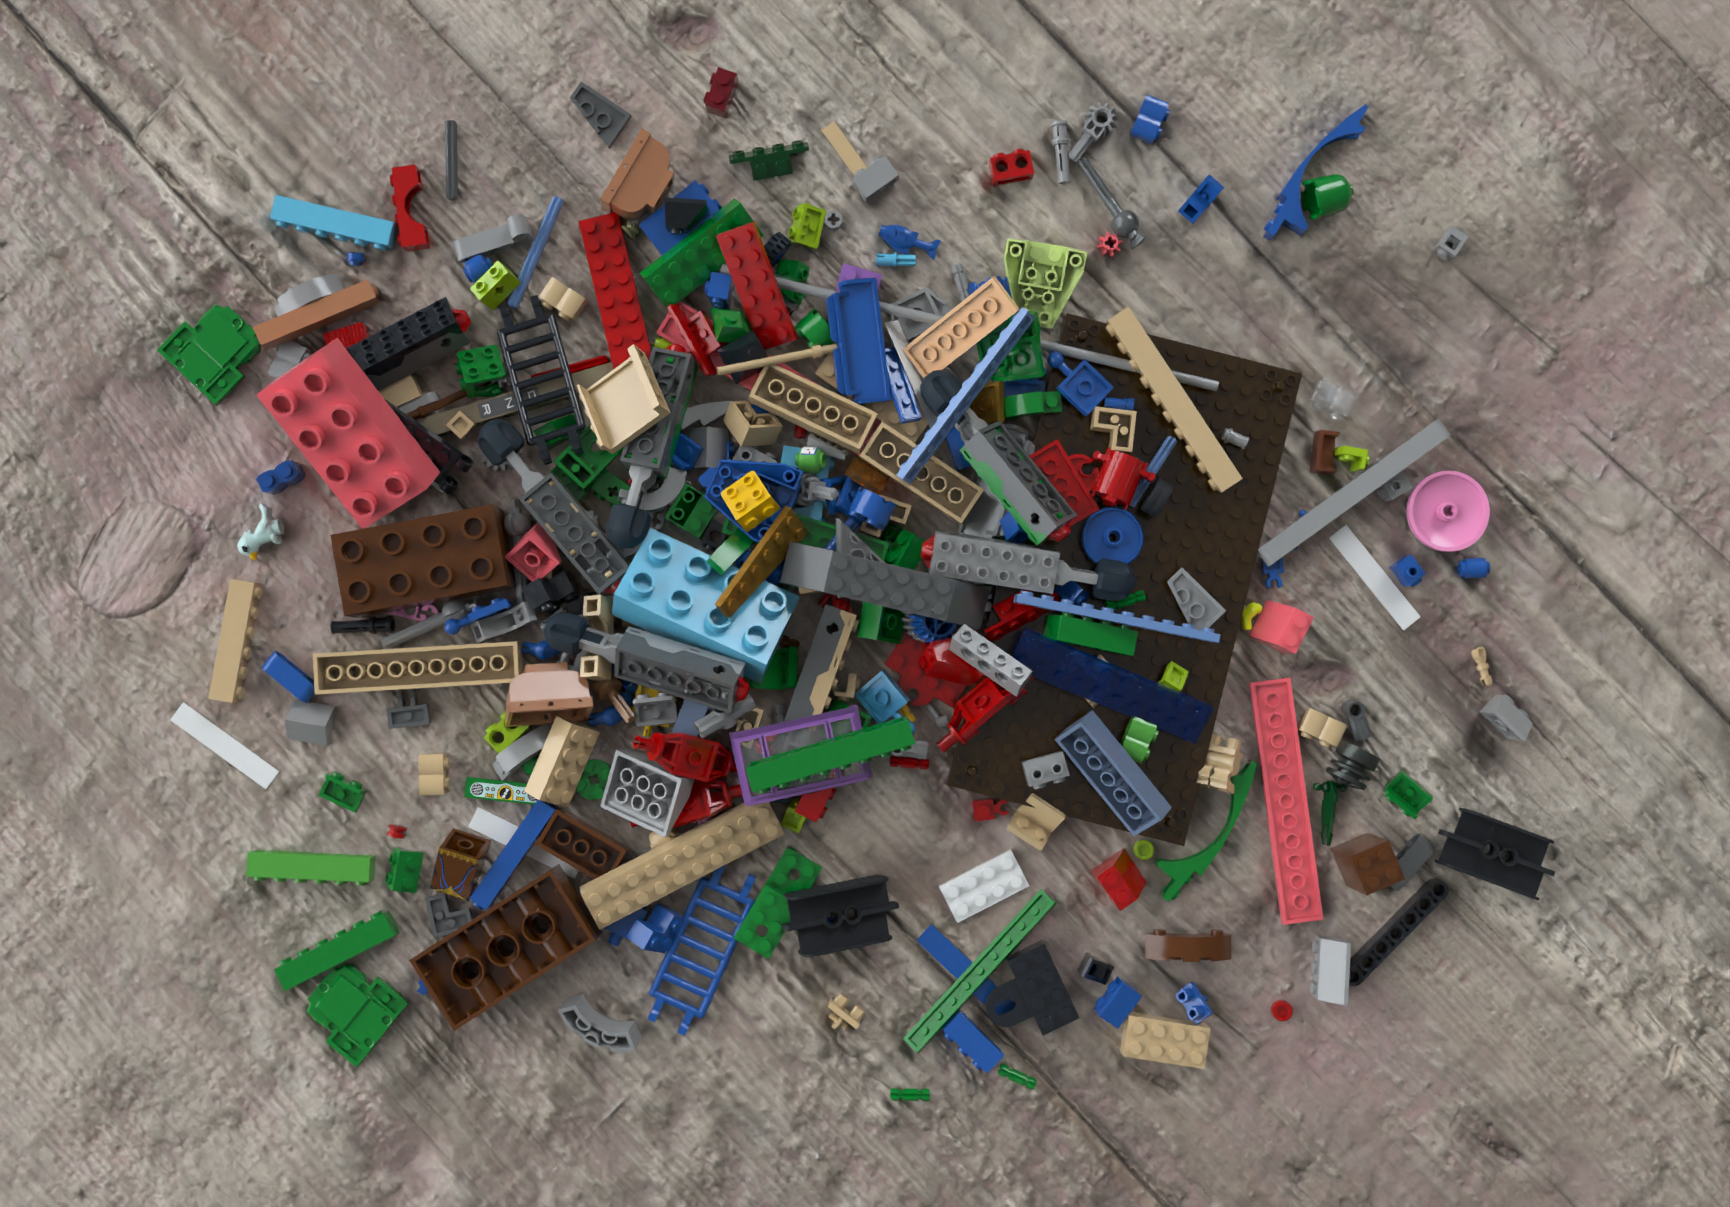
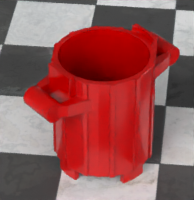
(1119, 477)

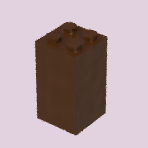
(1367, 863)

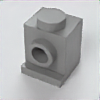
(1455, 239)

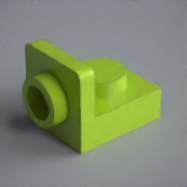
(1174, 676)
(791, 819)

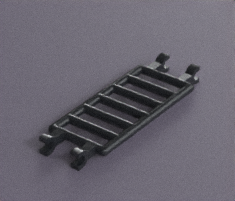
(570, 390)

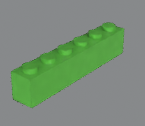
(310, 866)

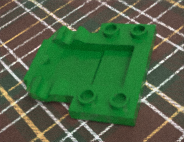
(212, 351)
(354, 1010)

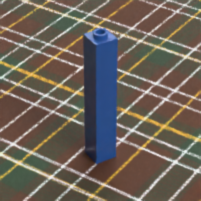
(513, 854)

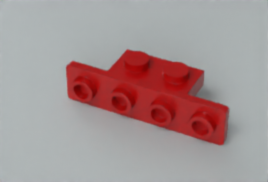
(699, 335)
(1014, 616)

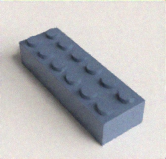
(1113, 773)

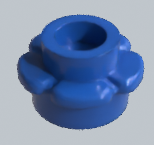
(355, 258)

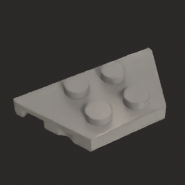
(924, 301)

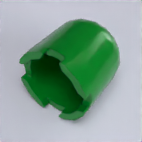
(1326, 195)

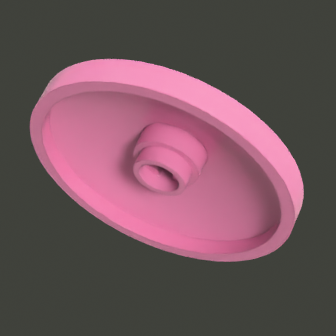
(1448, 511)

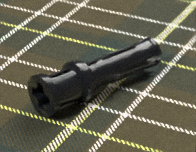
(371, 625)

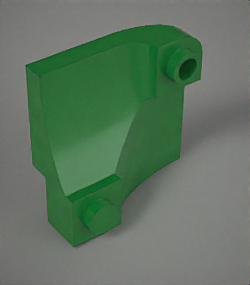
(1025, 357)

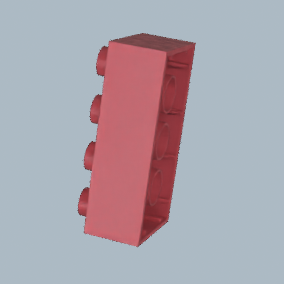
(349, 434)

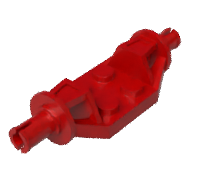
(976, 708)
(688, 755)
(704, 803)

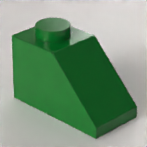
(555, 425)

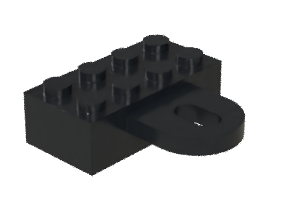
(1036, 992)

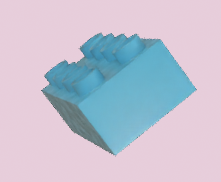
(675, 595)

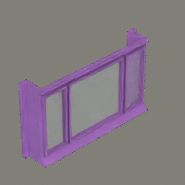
(793, 734)

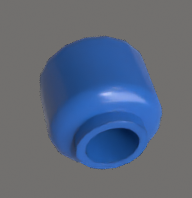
(477, 267)

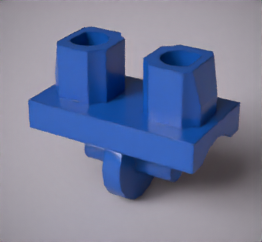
(1194, 1003)

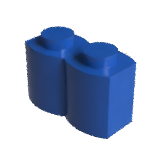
(1149, 119)
(284, 474)

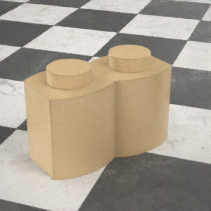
(562, 299)
(1321, 727)
(433, 774)

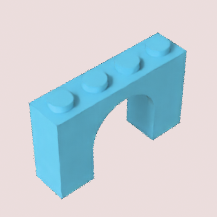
(813, 511)

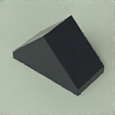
(1095, 969)

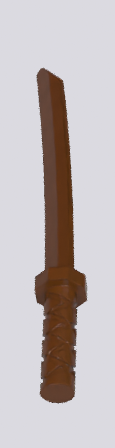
(423, 411)

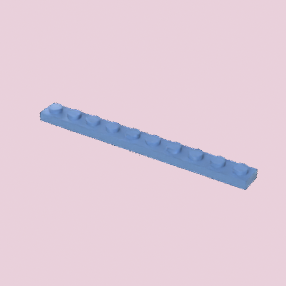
(966, 395)
(1125, 618)

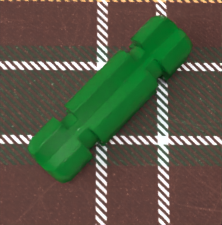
(1130, 600)
(1017, 1076)
(909, 1094)

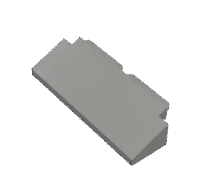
(988, 509)

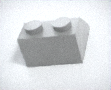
(1507, 718)

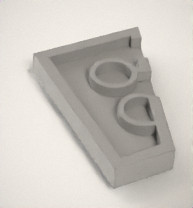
(1194, 601)

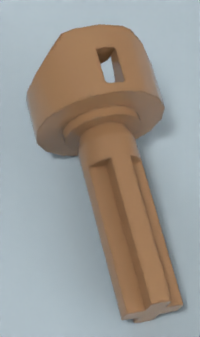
(610, 691)

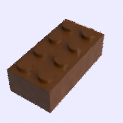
(581, 844)

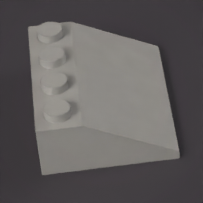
(645, 792)

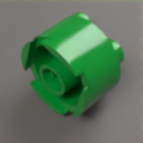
(814, 329)

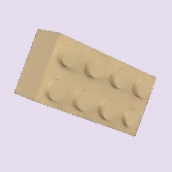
(561, 762)
(1165, 1040)

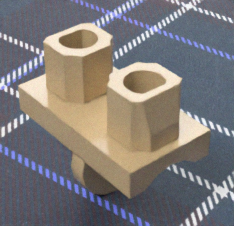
(852, 1017)

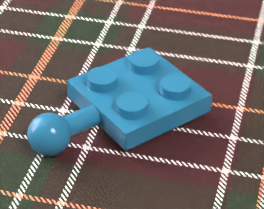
(883, 698)

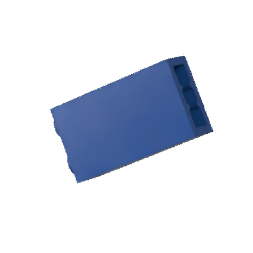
(655, 226)

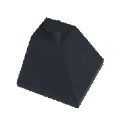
(684, 214)
(742, 350)

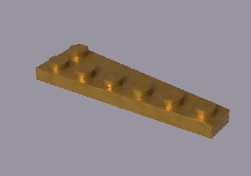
(762, 560)

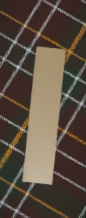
(843, 148)

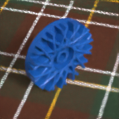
(1120, 524)

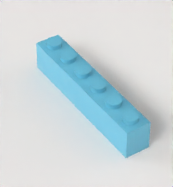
(334, 222)

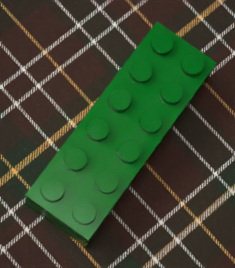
(694, 257)

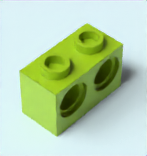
(510, 734)

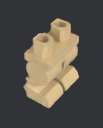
(1221, 761)

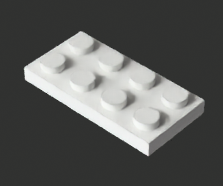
(984, 885)

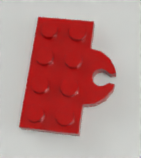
(1067, 477)
(906, 662)

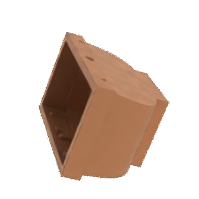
(642, 182)
(548, 692)

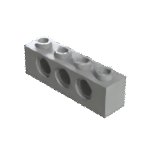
(990, 660)

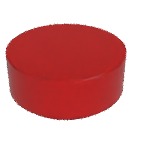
(1281, 1010)

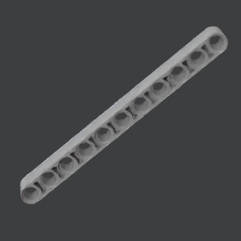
(1353, 492)

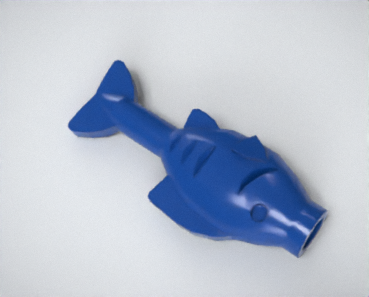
(902, 239)

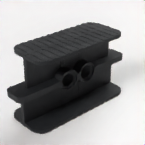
(1466, 854)
(812, 906)

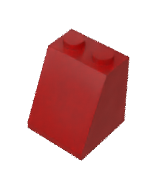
(946, 665)
(1120, 879)

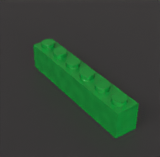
(337, 950)

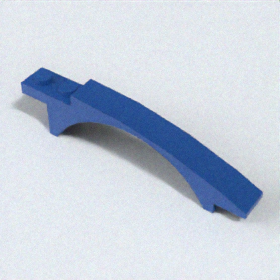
(1289, 209)

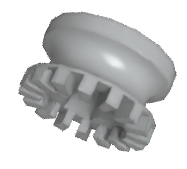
(838, 216)

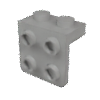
(655, 710)

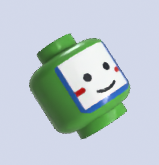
(811, 460)

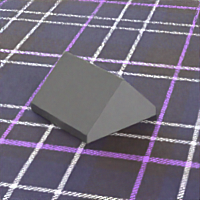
(714, 444)
(310, 722)

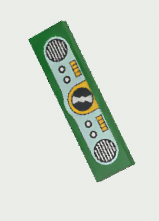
(497, 790)

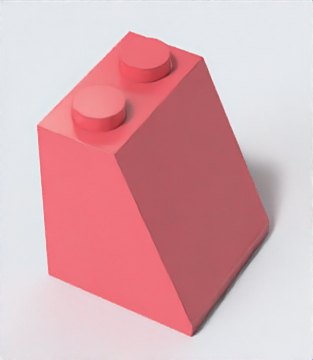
(1281, 627)

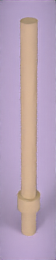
(815, 352)

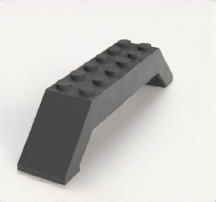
(884, 585)

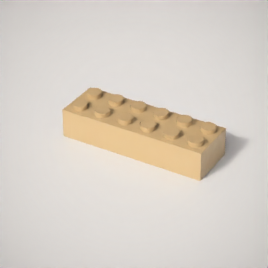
(813, 407)
(886, 410)
(934, 484)

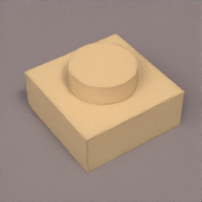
(460, 424)

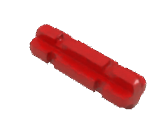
(909, 762)

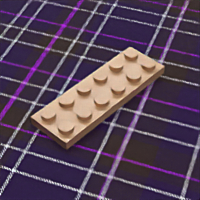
(961, 328)

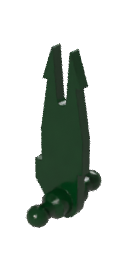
(1328, 807)

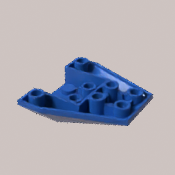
(779, 479)

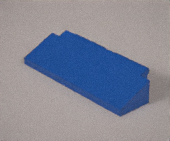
(860, 341)

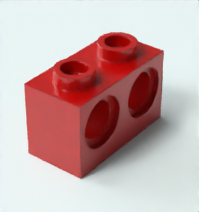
(1012, 172)

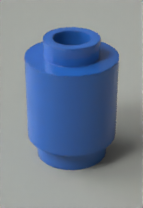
(1473, 568)

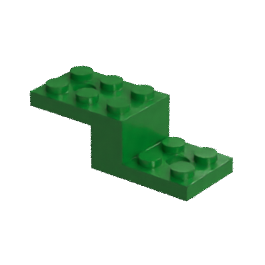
(582, 470)
(771, 905)

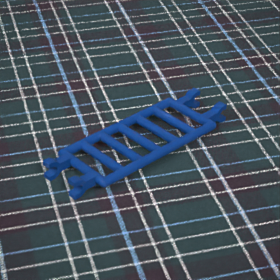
(680, 937)

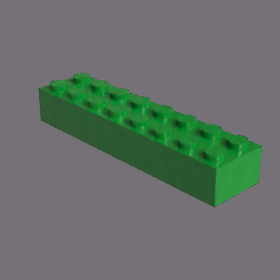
(830, 754)

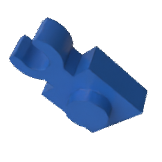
(1273, 571)

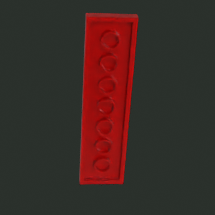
(614, 286)

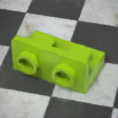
(806, 225)
(1357, 456)

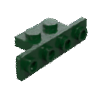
(770, 161)

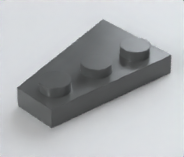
(601, 113)

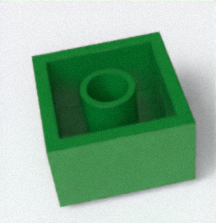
(880, 623)

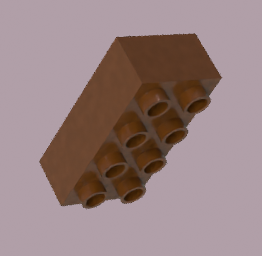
(423, 561)

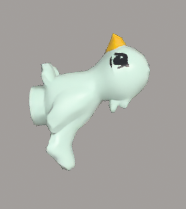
(267, 530)

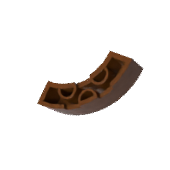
(1190, 947)

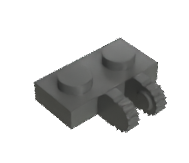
(410, 715)

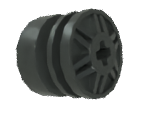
(1352, 765)

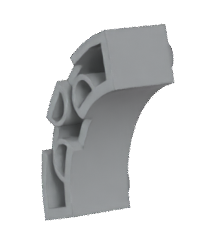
(596, 1028)

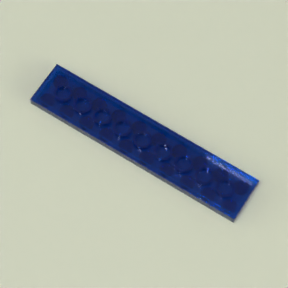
(1112, 686)

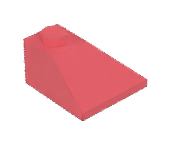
(534, 554)

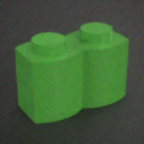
(1138, 737)

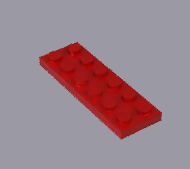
(756, 285)

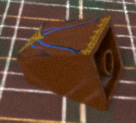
(459, 864)

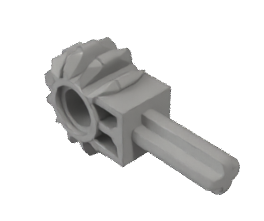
(1093, 129)
(814, 490)

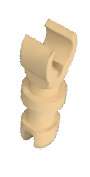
(1479, 656)

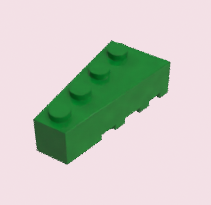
(1091, 634)

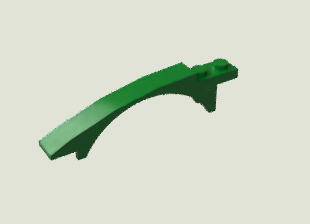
(1181, 869)

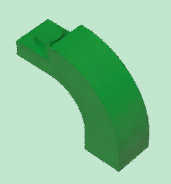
(1031, 404)

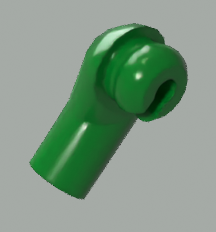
(488, 391)

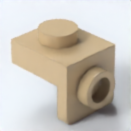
(853, 684)

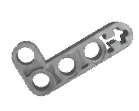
(495, 240)

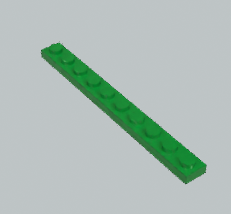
(979, 971)

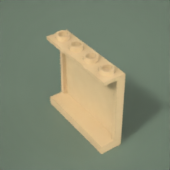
(624, 402)

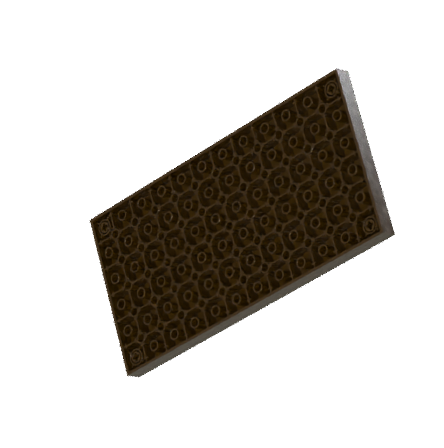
(1198, 529)

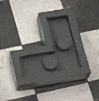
(442, 919)

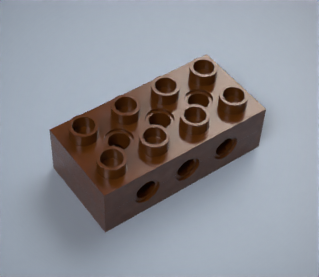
(466, 995)

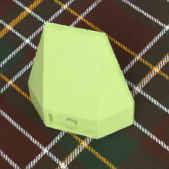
(1042, 276)

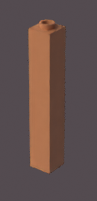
(316, 314)

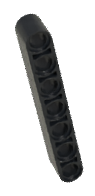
(1403, 930)

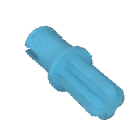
(895, 260)

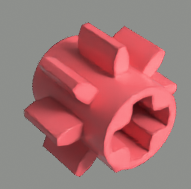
(1106, 248)

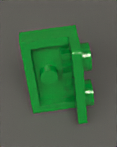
(793, 271)
(342, 792)
(1407, 794)
(404, 870)

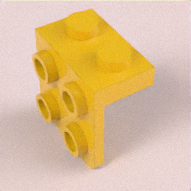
(749, 501)

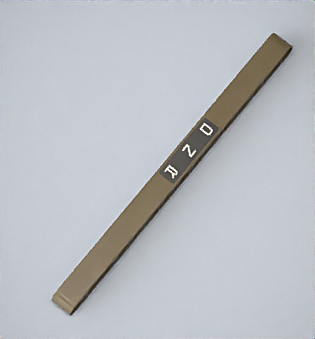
(505, 405)

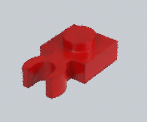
(985, 809)

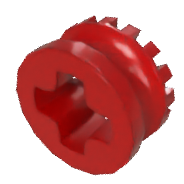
(396, 832)

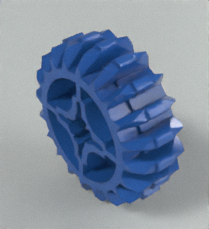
(931, 629)

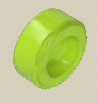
(1143, 849)

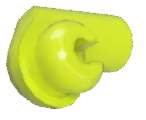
(1248, 613)

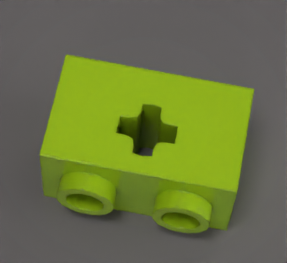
(495, 285)

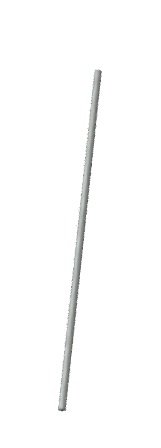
(1045, 345)

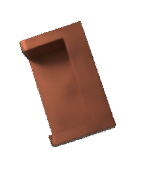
(1323, 452)

